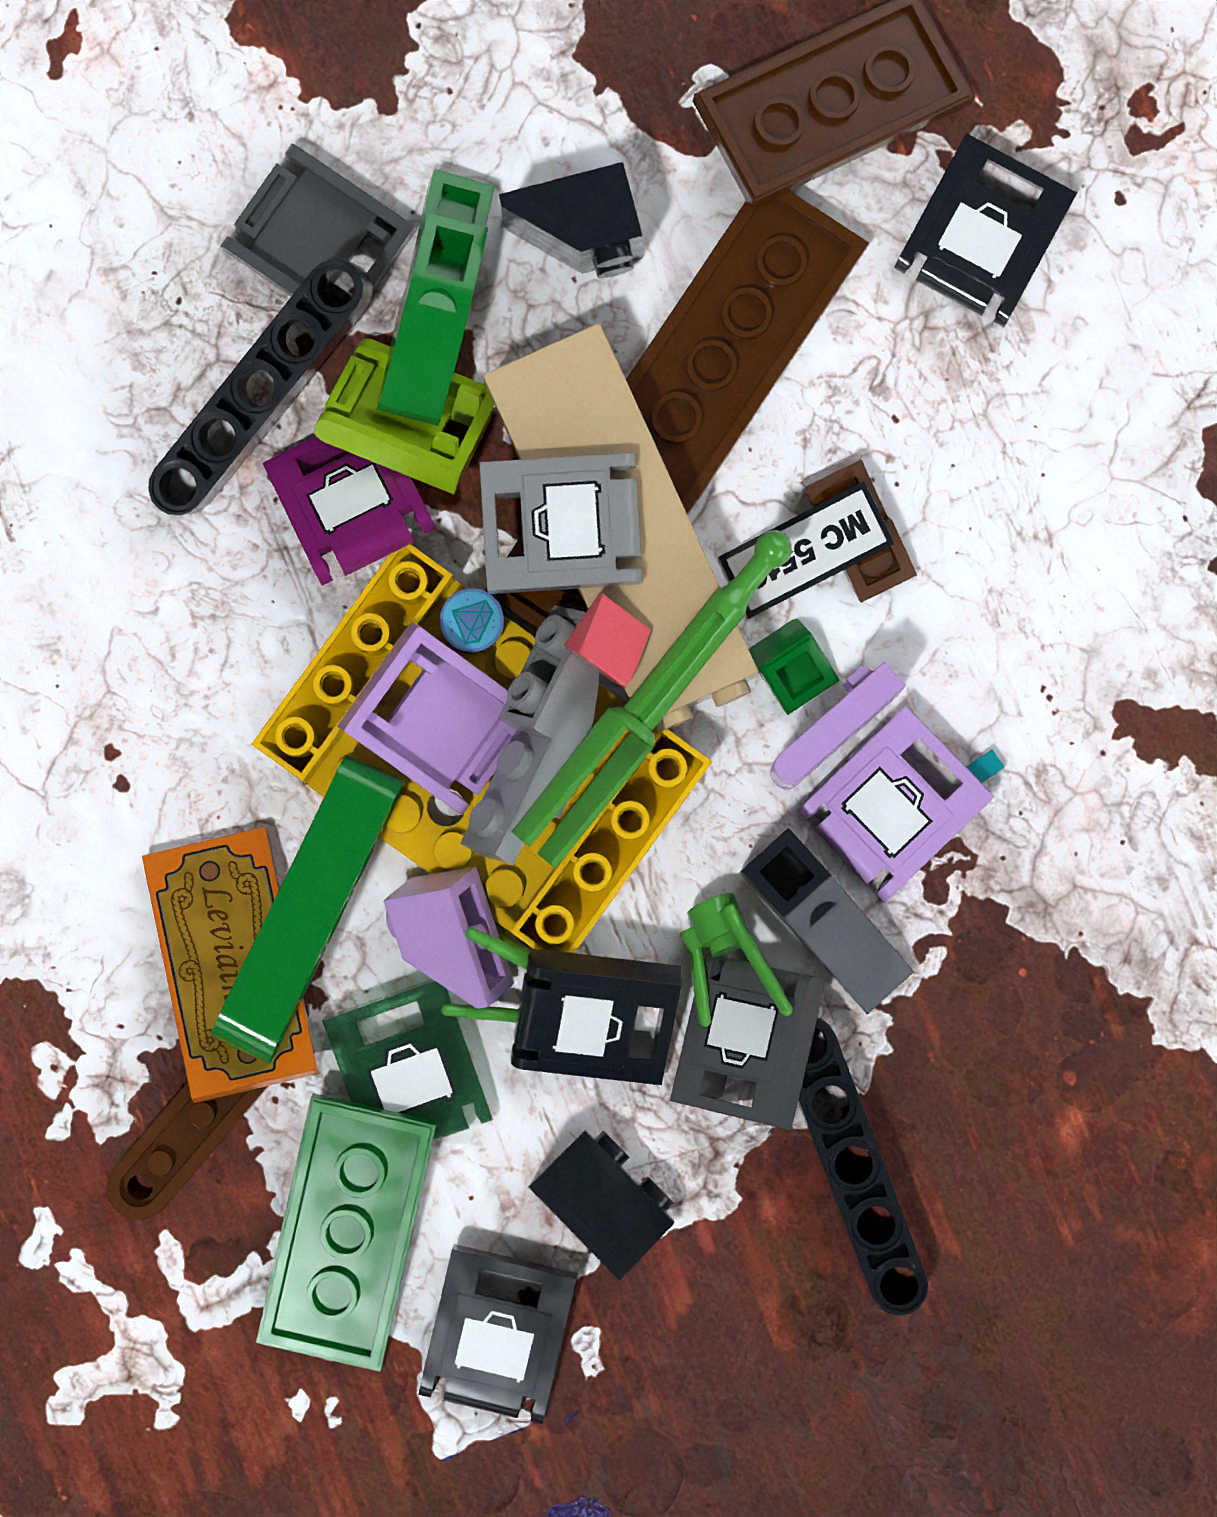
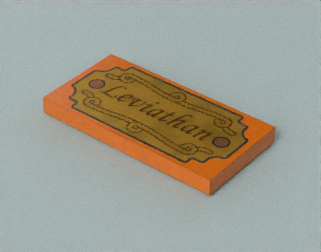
(206, 917)

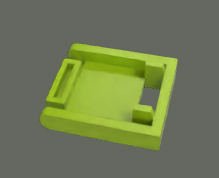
(397, 441)

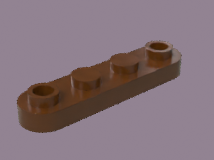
(175, 1149)

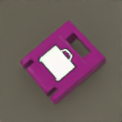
(344, 505)

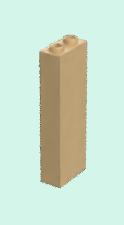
(579, 404)

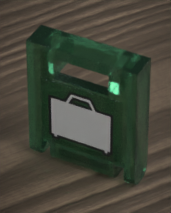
(413, 1072)

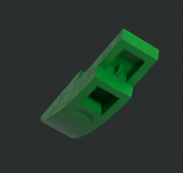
(436, 298)

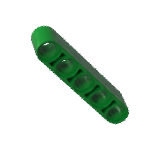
(307, 909)

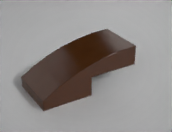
(882, 569)

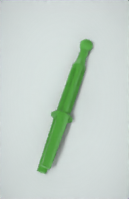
(644, 711)

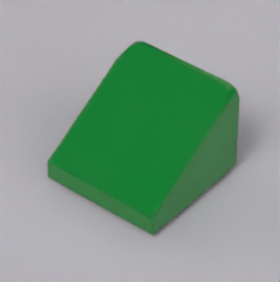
(793, 665)

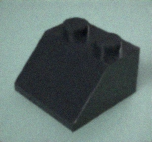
(579, 220)
(604, 1202)

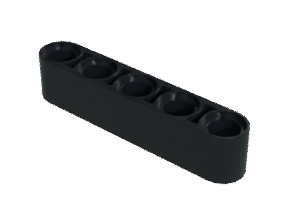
(232, 400)
(872, 1190)

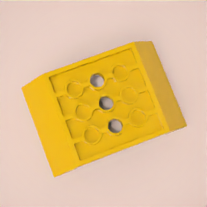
(531, 898)

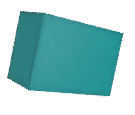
(986, 766)

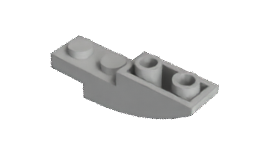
(552, 714)

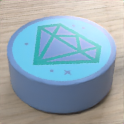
(471, 620)

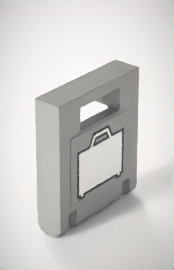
(571, 523)

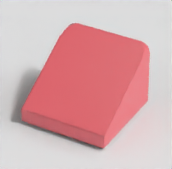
(609, 640)

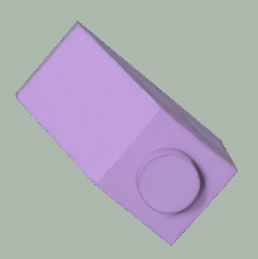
(430, 926)

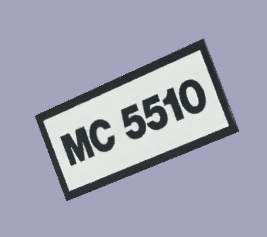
(822, 545)

